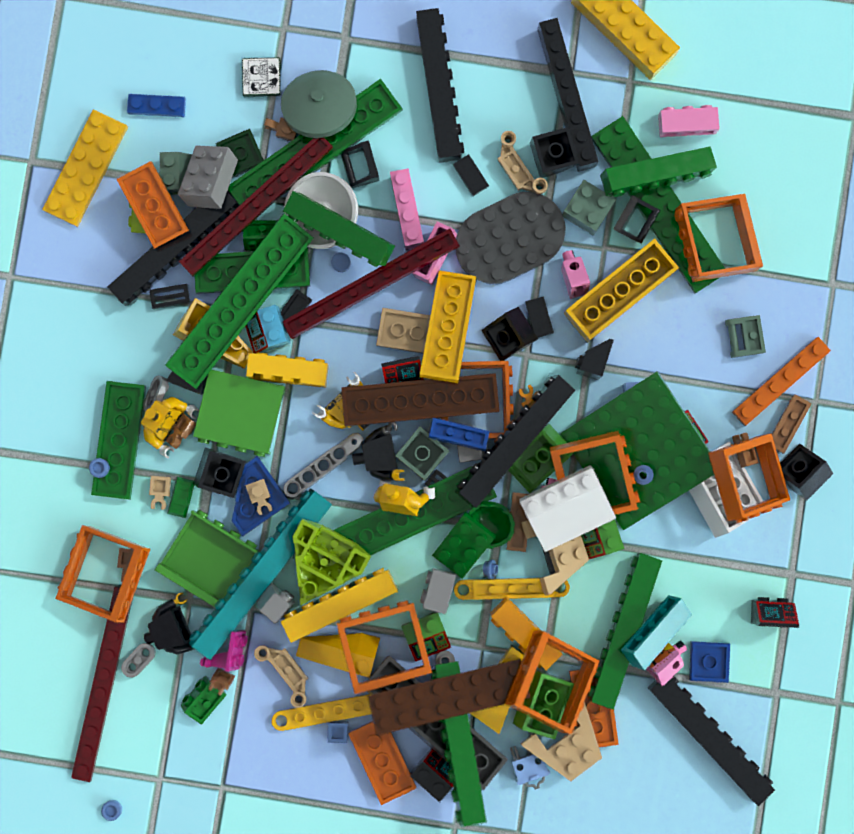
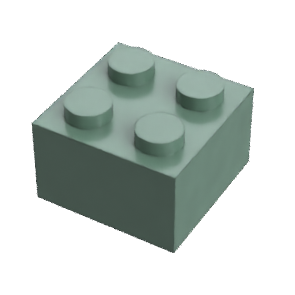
(588, 207)
(422, 453)

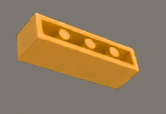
(520, 628)

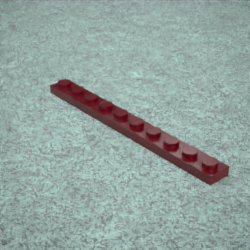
(255, 205)
(371, 283)
(100, 696)

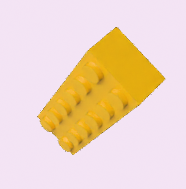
(631, 33)
(621, 290)
(339, 605)

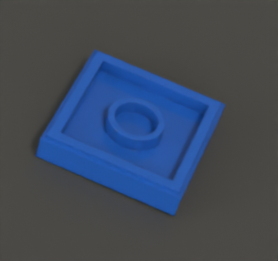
(709, 661)

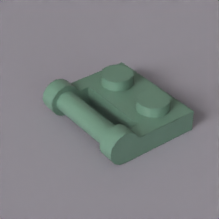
(751, 334)

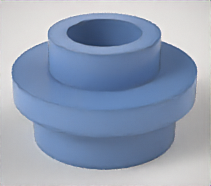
(643, 468)
(490, 569)

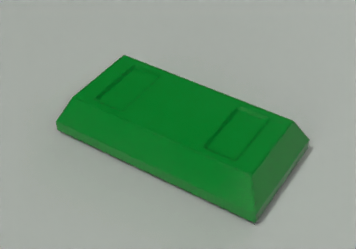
(181, 497)

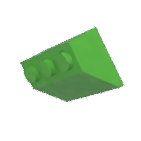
(549, 698)

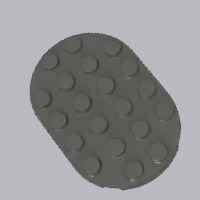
(510, 237)

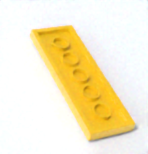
(85, 168)
(448, 327)

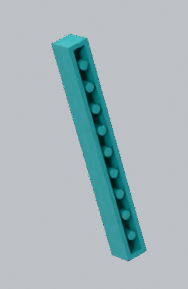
(256, 577)

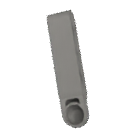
(348, 449)

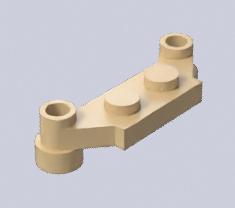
(516, 168)
(288, 670)

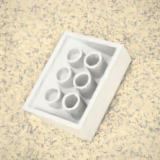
(709, 500)
(567, 508)

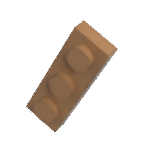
(789, 422)
(518, 541)

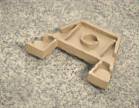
(565, 558)
(571, 753)

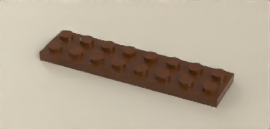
(419, 400)
(442, 697)

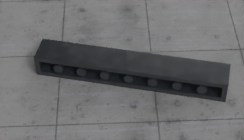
(438, 85)
(567, 92)
(157, 261)
(515, 440)
(715, 742)

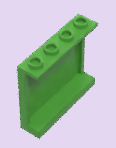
(238, 412)
(206, 558)

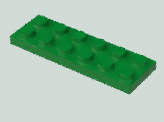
(224, 266)
(119, 438)

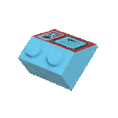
(267, 330)

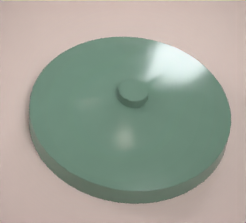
(318, 104)

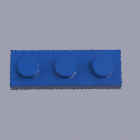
(156, 105)
(458, 434)

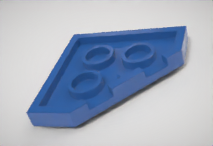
(245, 513)

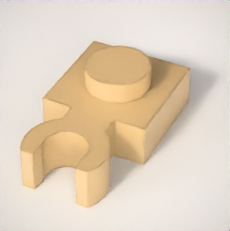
(159, 487)
(259, 493)

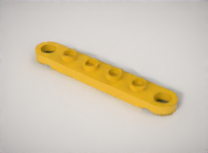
(510, 587)
(323, 712)

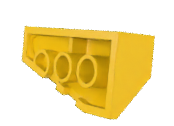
(237, 351)
(329, 651)

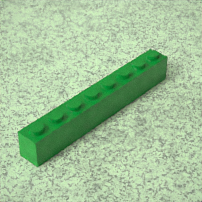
(626, 623)
(461, 759)

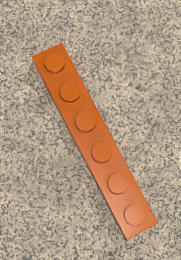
(781, 381)

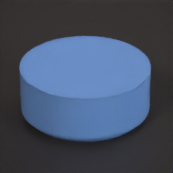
(341, 262)
(99, 468)
(111, 810)

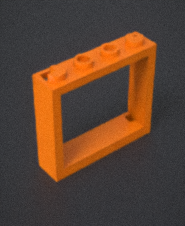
(745, 230)
(507, 372)
(595, 441)
(771, 470)
(129, 582)
(366, 616)
(527, 670)

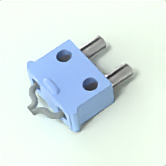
(530, 769)

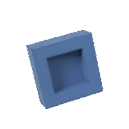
(337, 732)

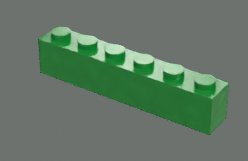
(658, 171)
(339, 229)

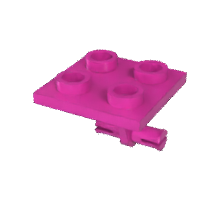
(233, 658)

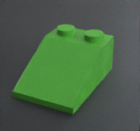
(536, 461)

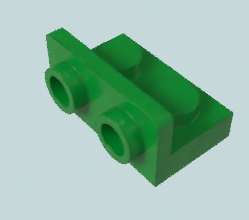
(256, 232)
(201, 700)

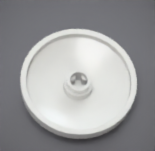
(330, 192)

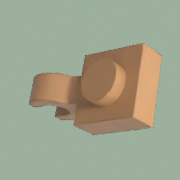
(282, 129)
(748, 456)
(123, 560)

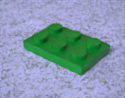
(464, 545)

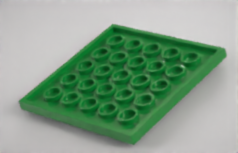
(655, 436)

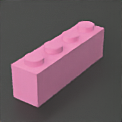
(406, 208)

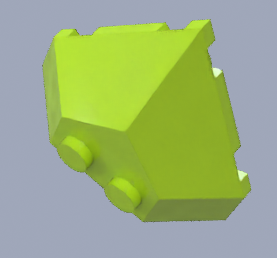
(325, 559)

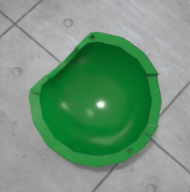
(496, 519)

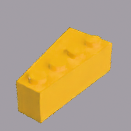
(287, 370)
(495, 716)

